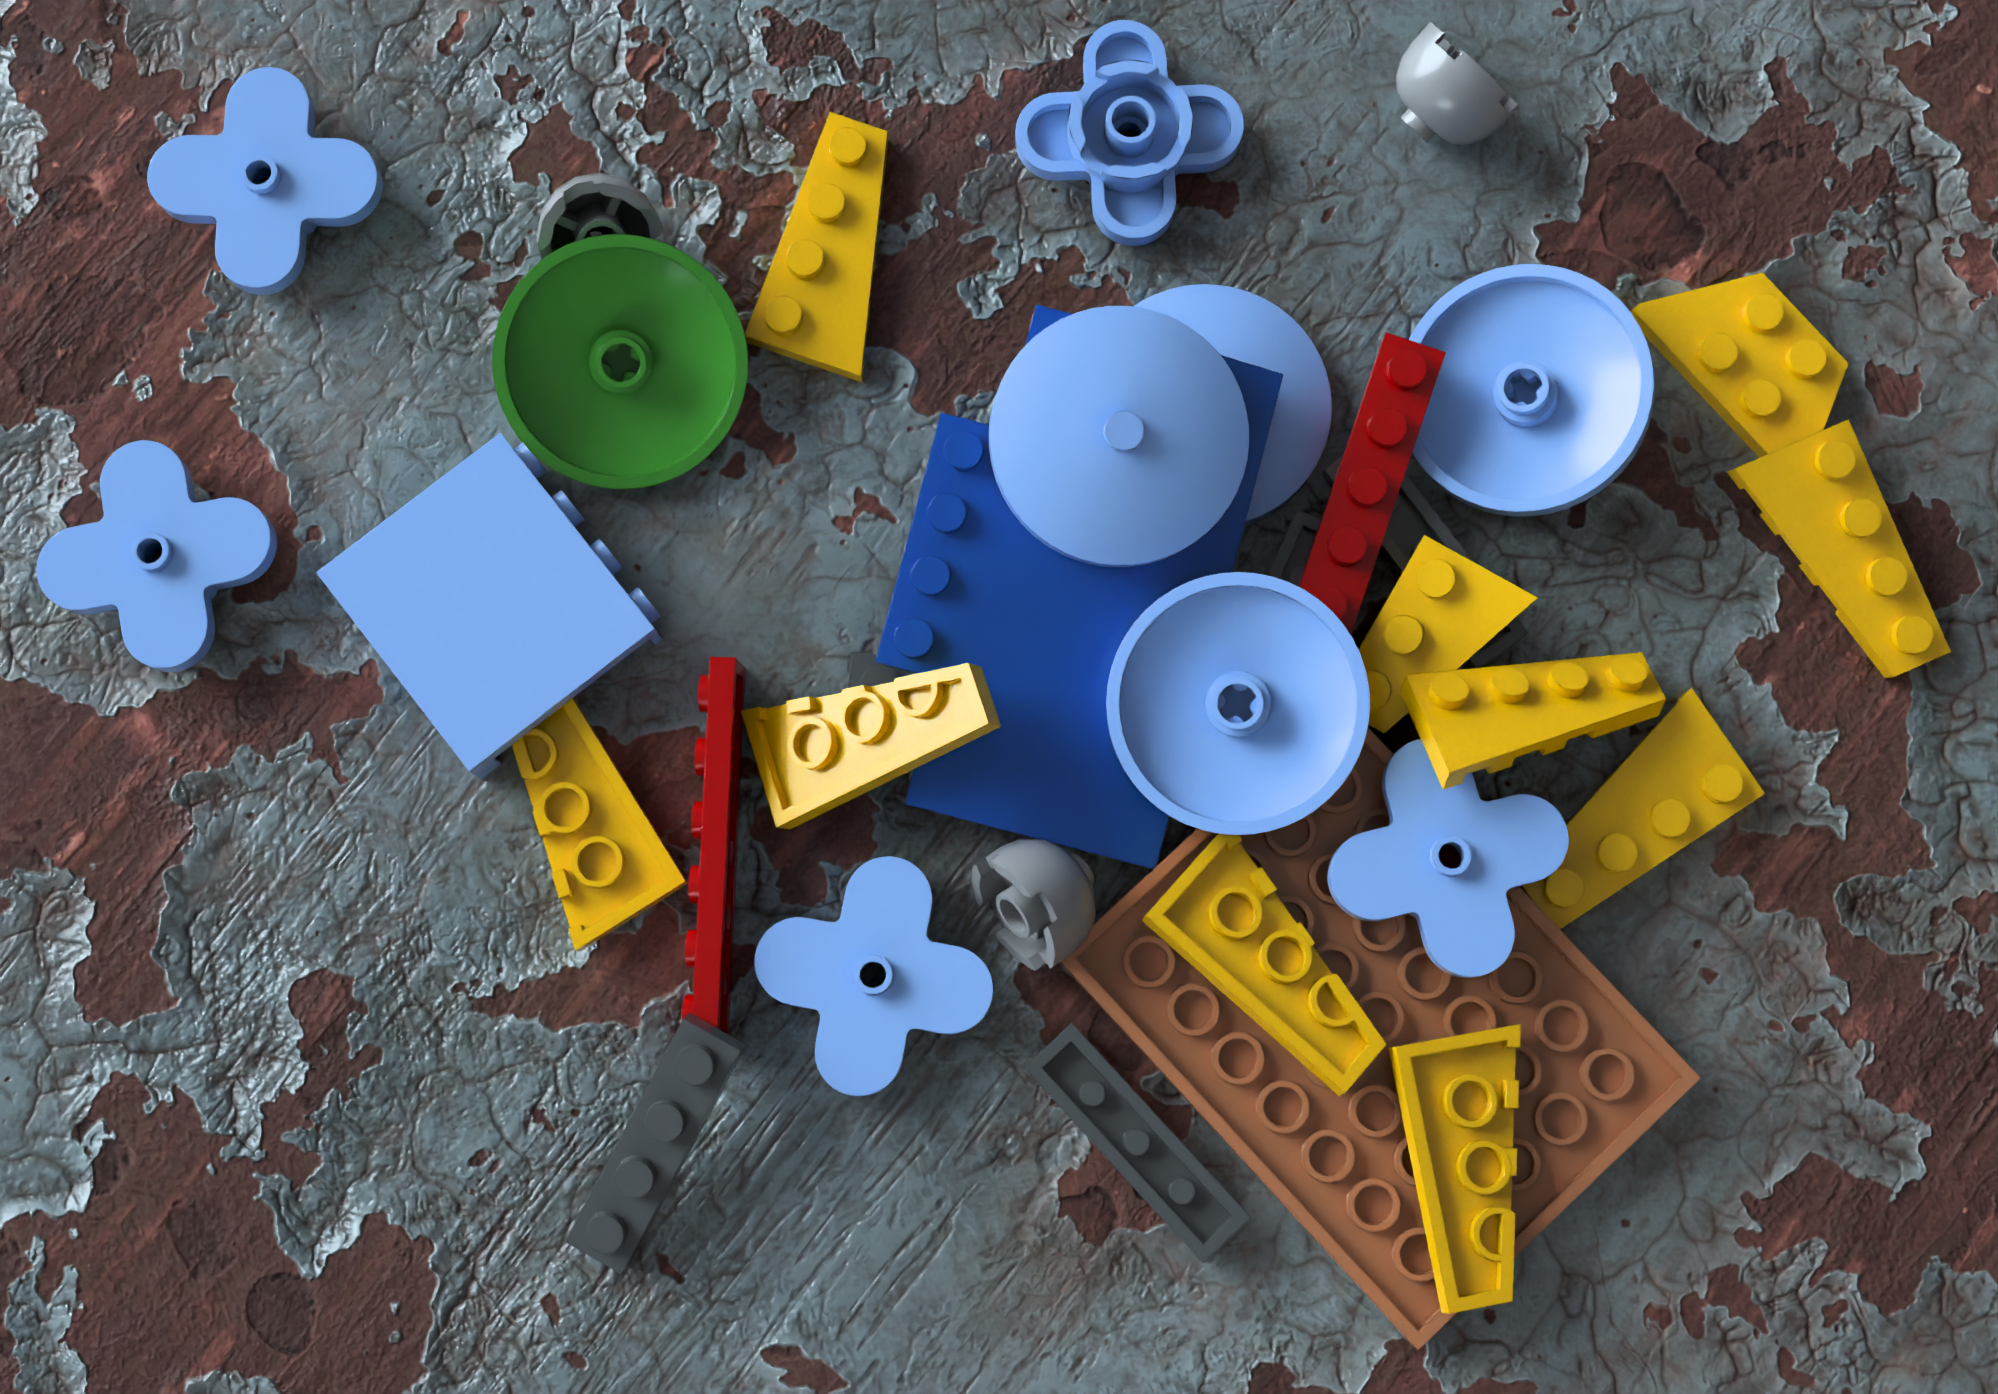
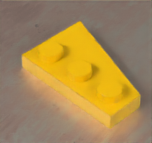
(1433, 623)

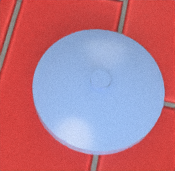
(1267, 337)
(1535, 390)
(1118, 436)
(1238, 703)

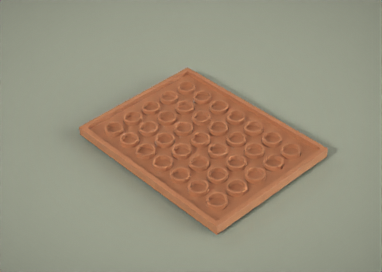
(1343, 1164)

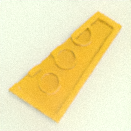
(824, 266)
(1847, 543)
(1506, 711)
(852, 741)
(1653, 805)
(594, 830)
(1250, 947)
(1459, 1134)

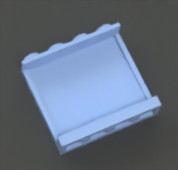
(489, 602)

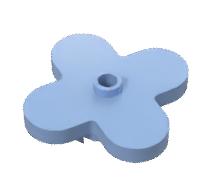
(1129, 89)
(265, 224)
(166, 602)
(1460, 909)
(864, 1027)

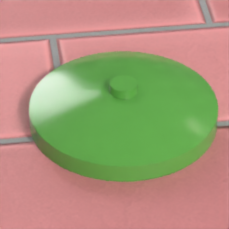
(620, 361)

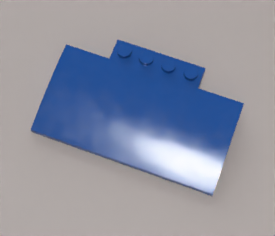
(1045, 638)

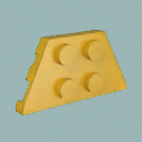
(1748, 358)

